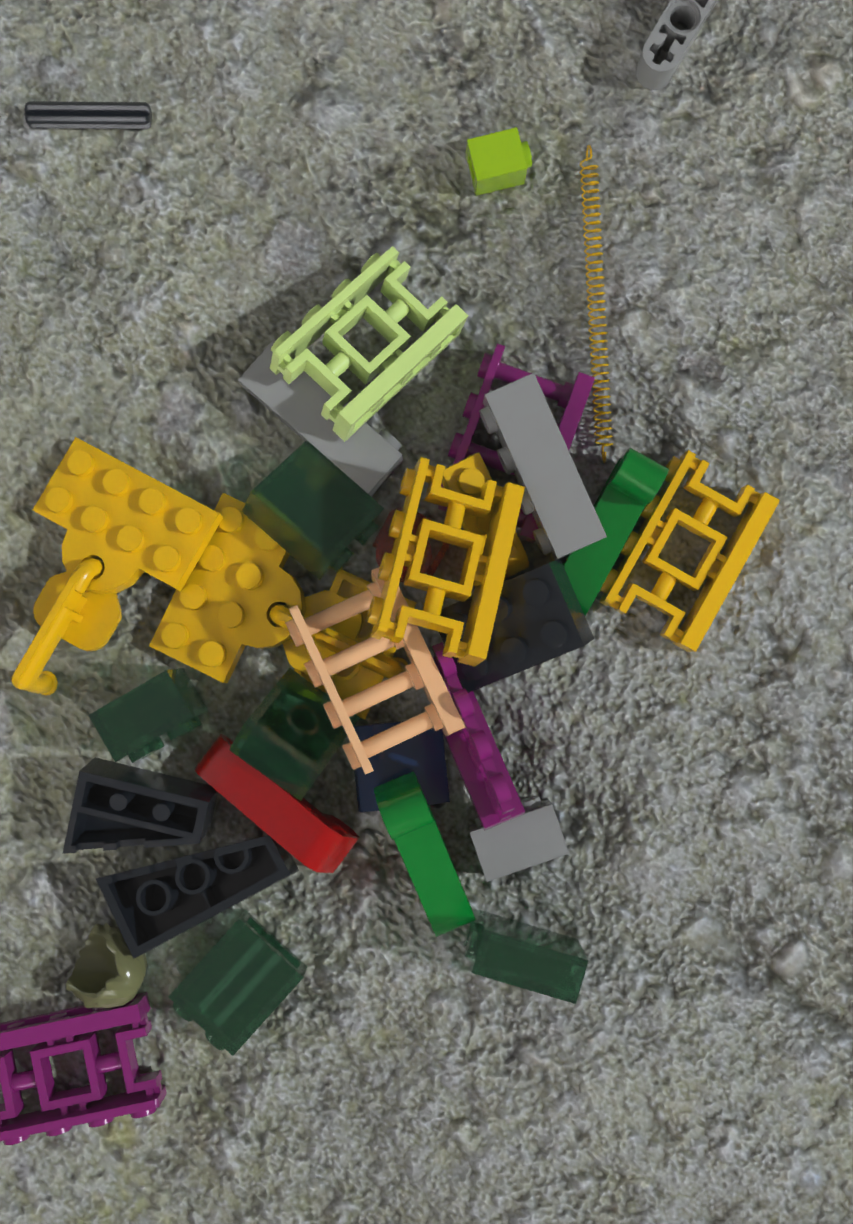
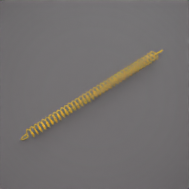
(591, 175)

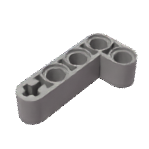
(673, 41)

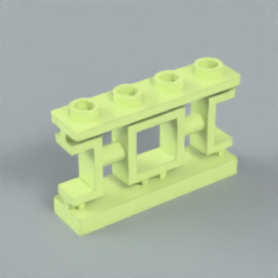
(341, 314)

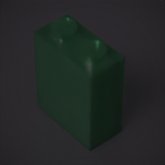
(313, 511)
(525, 956)
(237, 983)

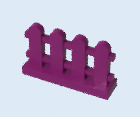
(478, 754)

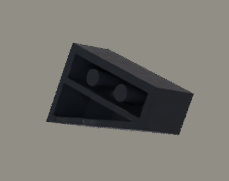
(136, 807)

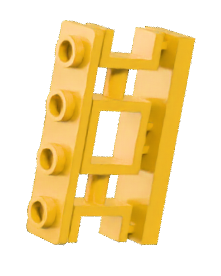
(718, 568)
(482, 571)

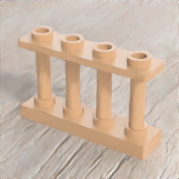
(419, 674)

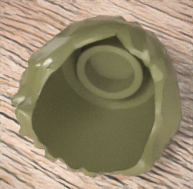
(106, 970)

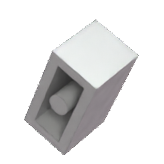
(520, 841)

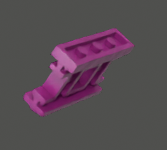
(80, 1104)

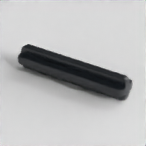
(88, 115)

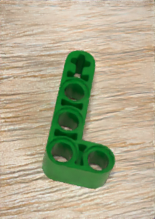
(618, 507)
(424, 853)

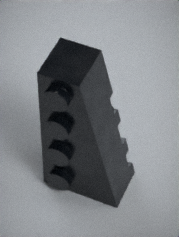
(181, 893)

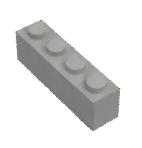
(364, 457)
(543, 465)

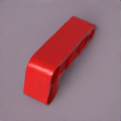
(296, 825)

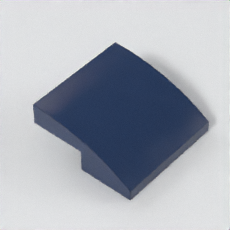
(419, 754)

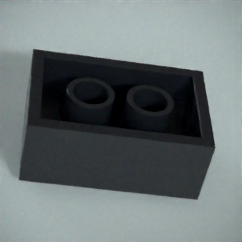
(533, 624)

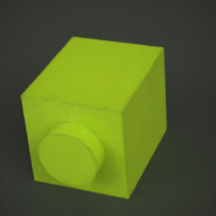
(497, 161)

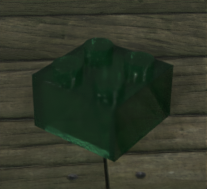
(145, 715)
(290, 735)

